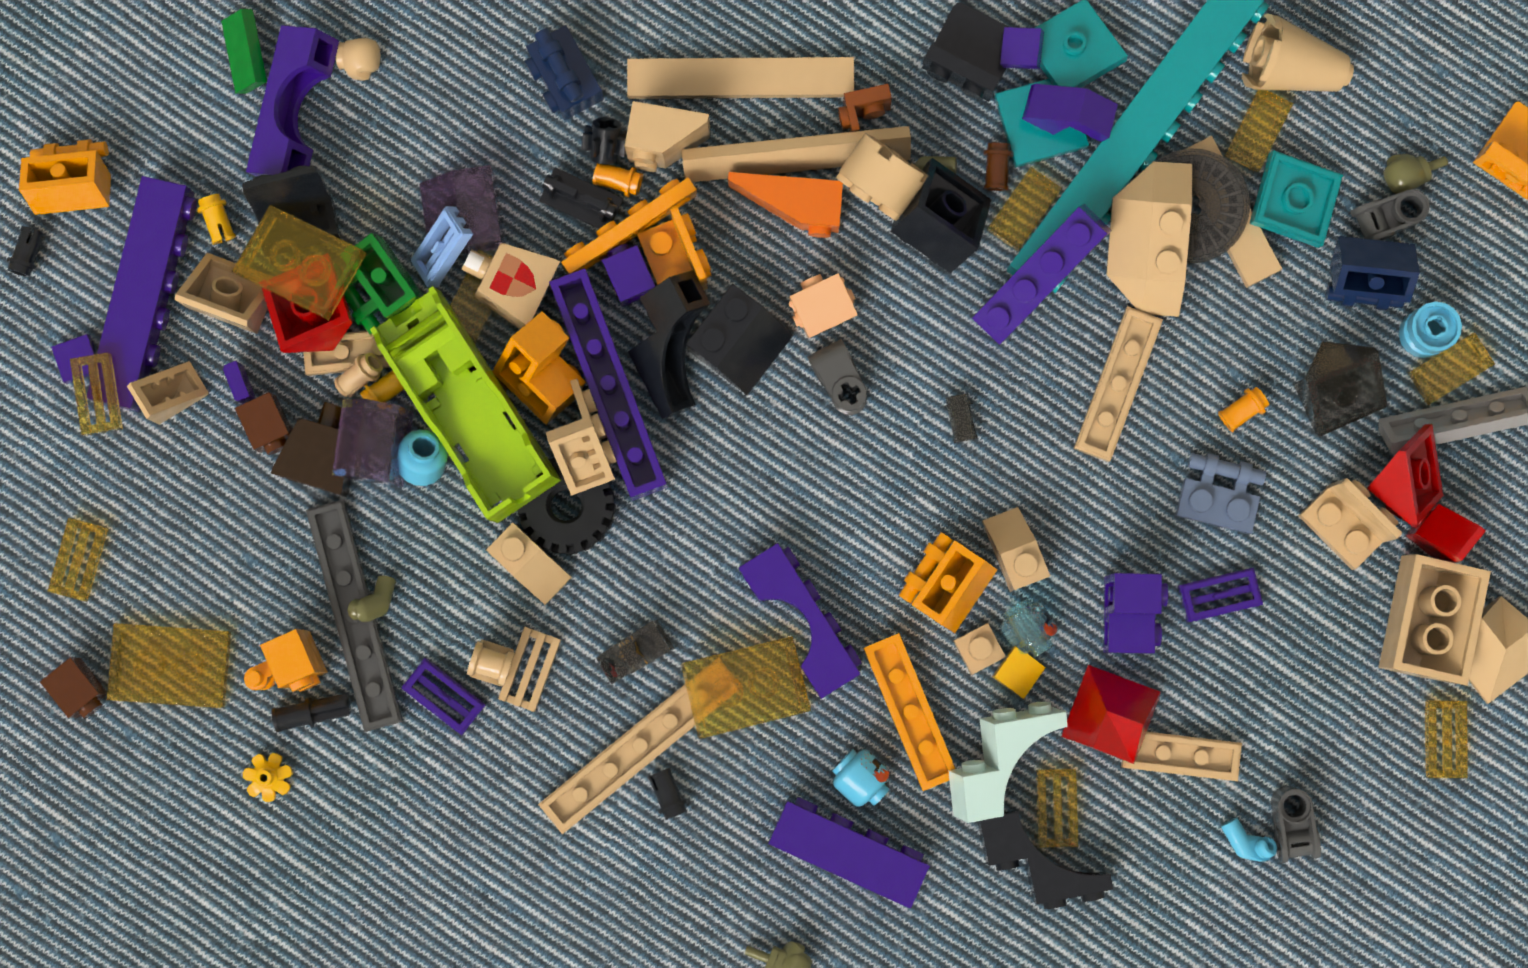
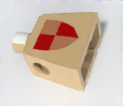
(511, 281)

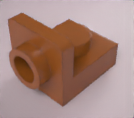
(866, 102)

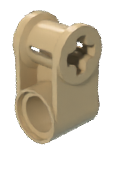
(490, 662)

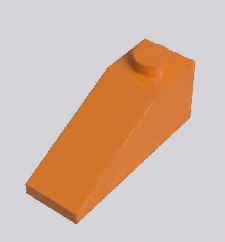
(799, 201)

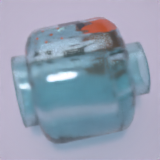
(1029, 627)

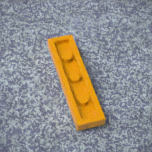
(641, 217)
(910, 711)

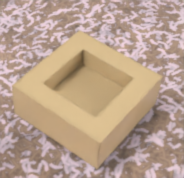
(979, 648)

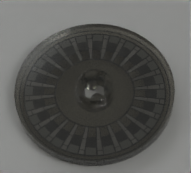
(1223, 203)

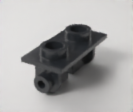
(579, 199)

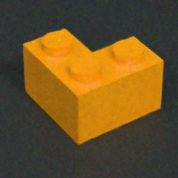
(535, 370)

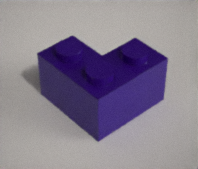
(1130, 612)

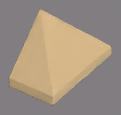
(168, 392)

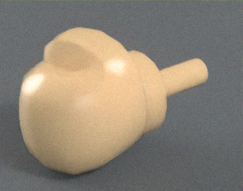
(358, 57)

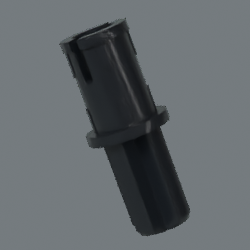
(311, 712)

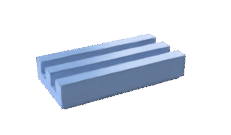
(444, 251)

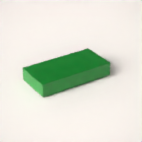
(244, 51)

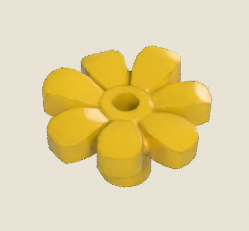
(275, 777)

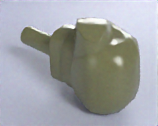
(1407, 172)
(790, 956)

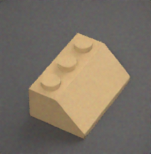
(1434, 619)

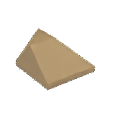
(1500, 650)

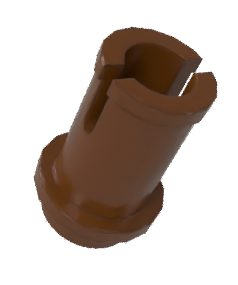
(997, 166)

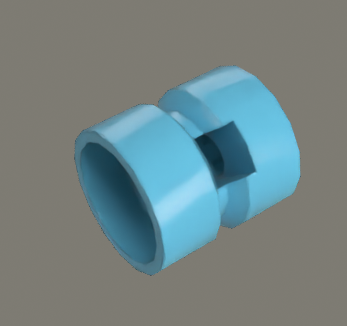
(1430, 329)

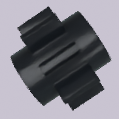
(604, 140)

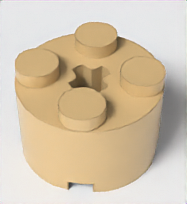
(881, 176)

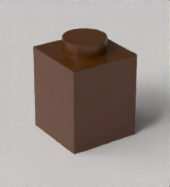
(265, 423)
(75, 688)

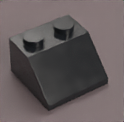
(944, 218)
(739, 339)

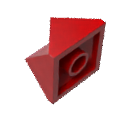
(304, 331)
(1412, 478)
(1111, 714)

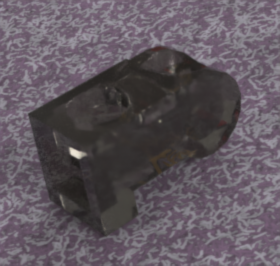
(635, 652)

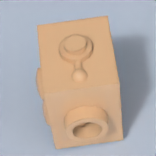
(822, 304)

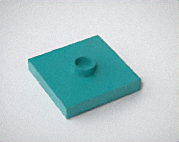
(1078, 47)
(1027, 140)
(1296, 199)

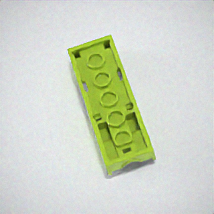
(467, 406)

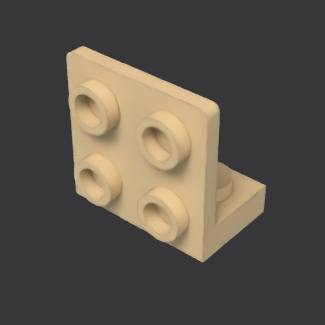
(580, 448)
(1350, 521)

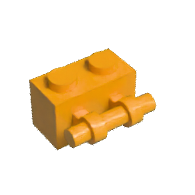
(66, 177)
(952, 585)
(289, 662)

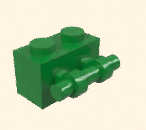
(384, 281)

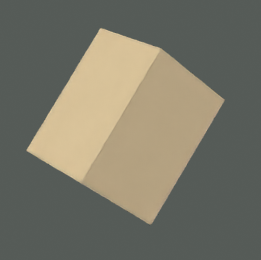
(223, 294)

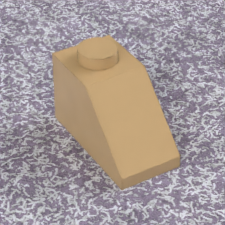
(1015, 549)
(528, 563)

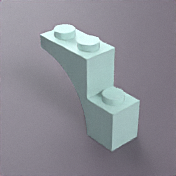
(981, 785)

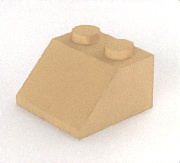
(660, 133)

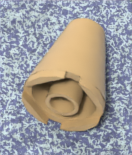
(1293, 59)

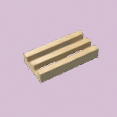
(519, 653)

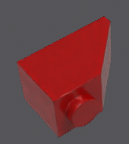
(1445, 534)

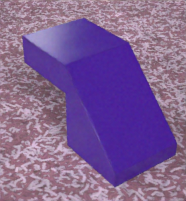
(1062, 107)

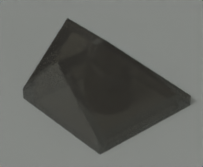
(1341, 386)

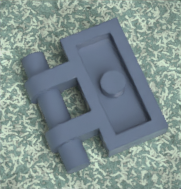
(1218, 505)

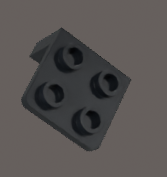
(968, 52)
(296, 192)

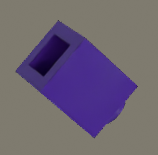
(628, 273)

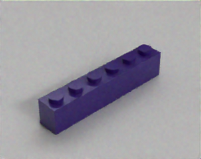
(144, 284)
(608, 384)

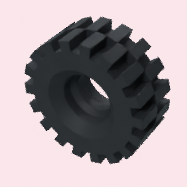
(573, 534)

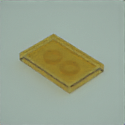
(299, 262)
(169, 665)
(745, 687)

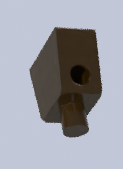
(311, 453)

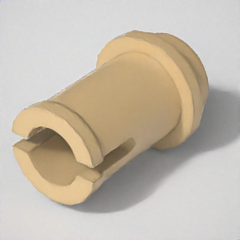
(365, 369)

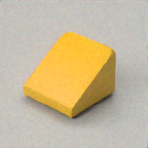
(1018, 672)

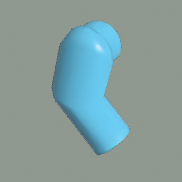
(1248, 846)

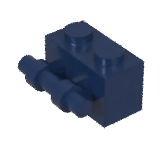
(563, 71)
(1373, 273)

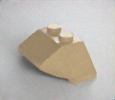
(1152, 238)

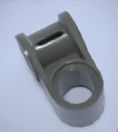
(1384, 217)
(837, 372)
(1294, 827)

